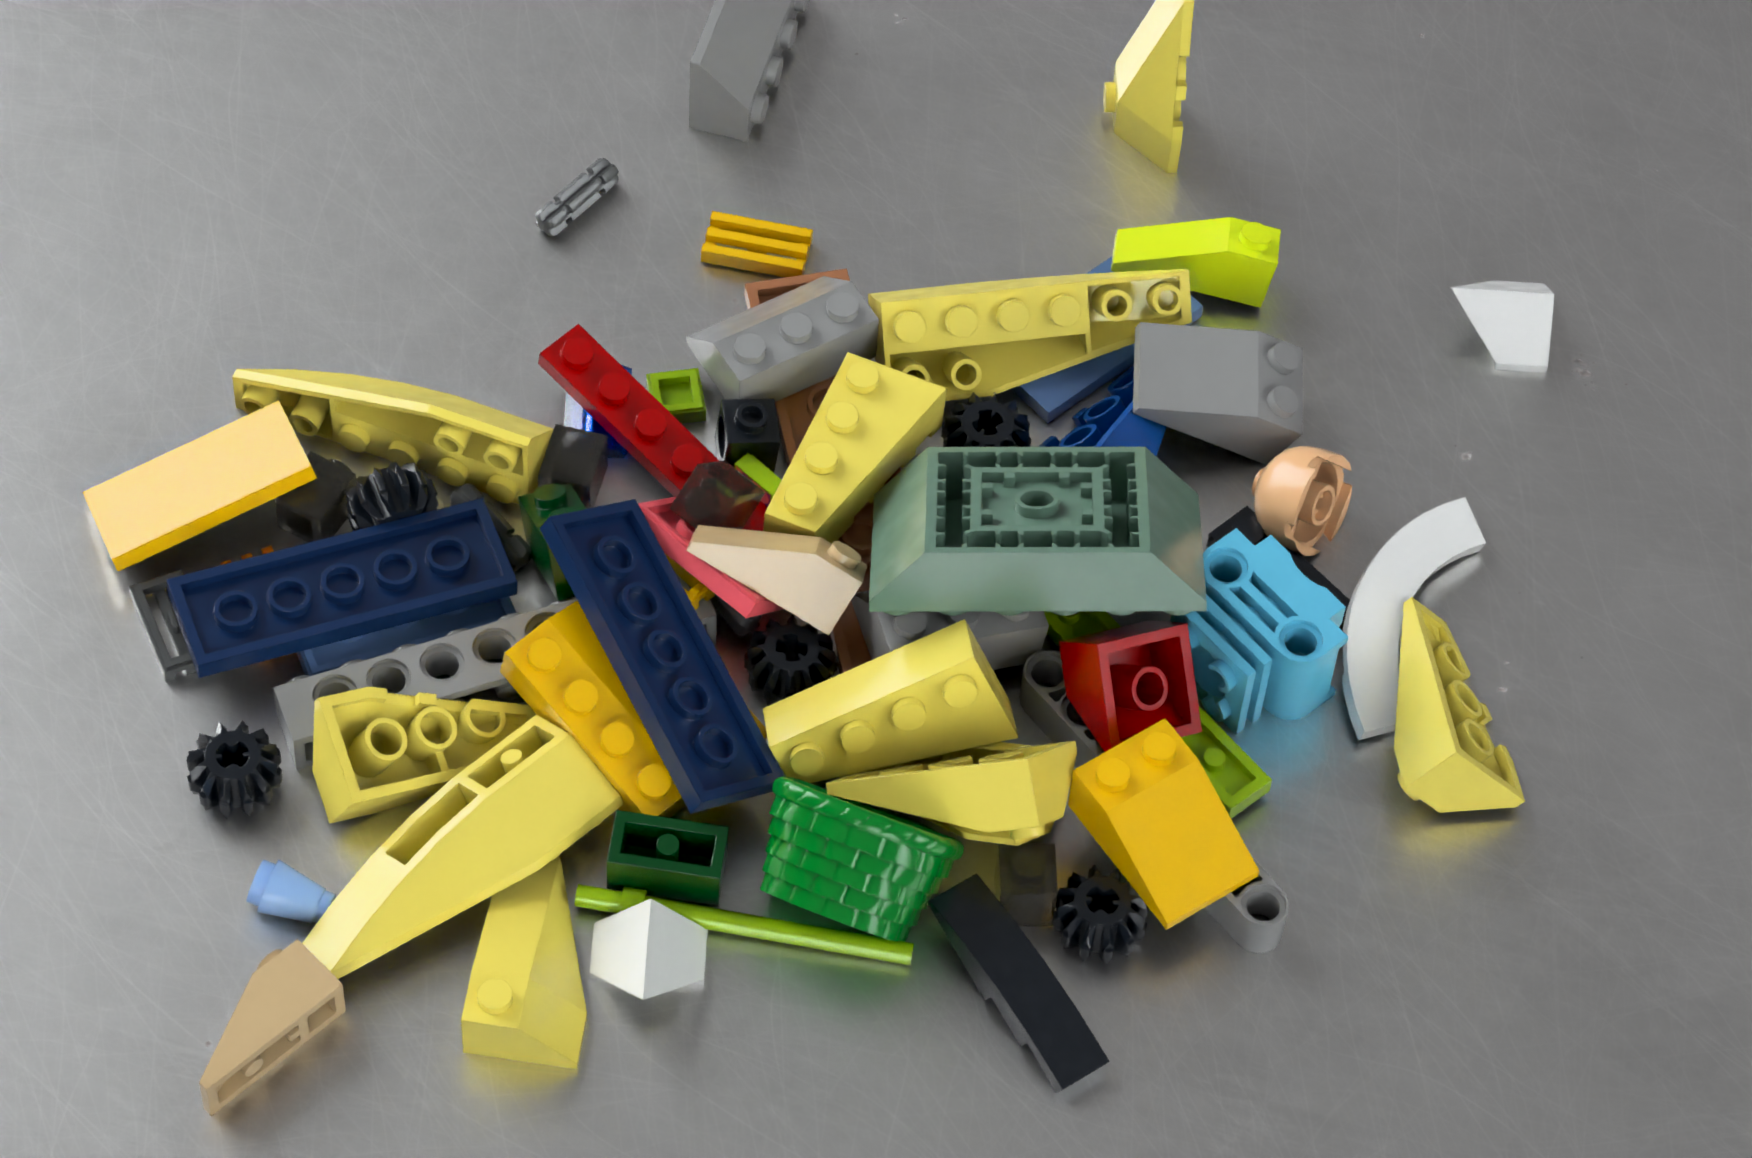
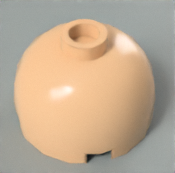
(1302, 497)

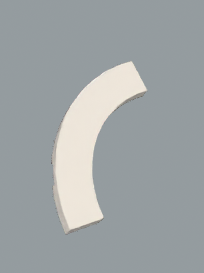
(1377, 603)

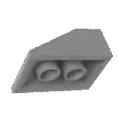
(1220, 386)

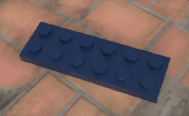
(341, 587)
(662, 654)

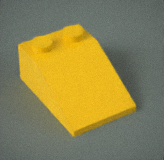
(1162, 823)

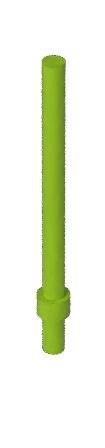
(754, 925)

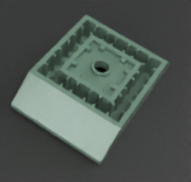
(1036, 533)

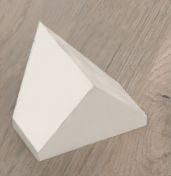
(1511, 321)
(648, 950)

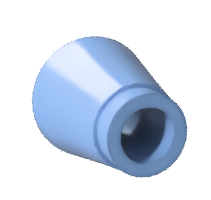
(288, 893)

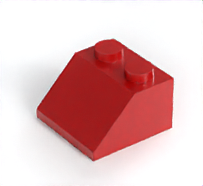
(1132, 680)

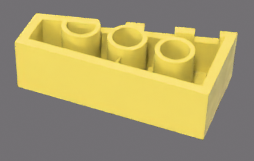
(853, 446)
(893, 710)

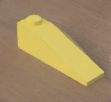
(1440, 725)
(1001, 793)

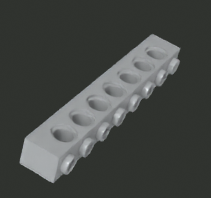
(413, 668)

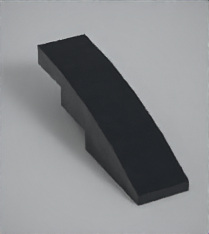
(1018, 981)

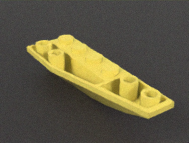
(1022, 328)
(406, 425)
(467, 843)

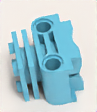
(1264, 634)

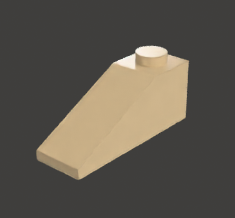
(790, 570)
(278, 1012)

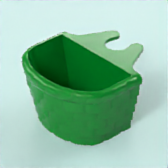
(853, 860)

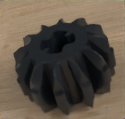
(985, 424)
(390, 496)
(788, 659)
(234, 769)
(1099, 914)

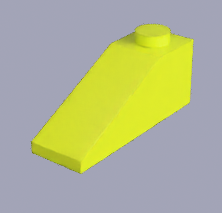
(1223, 255)

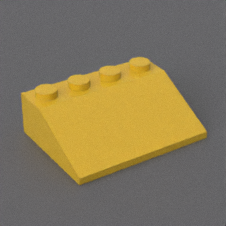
(575, 687)

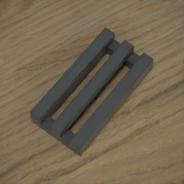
(157, 586)

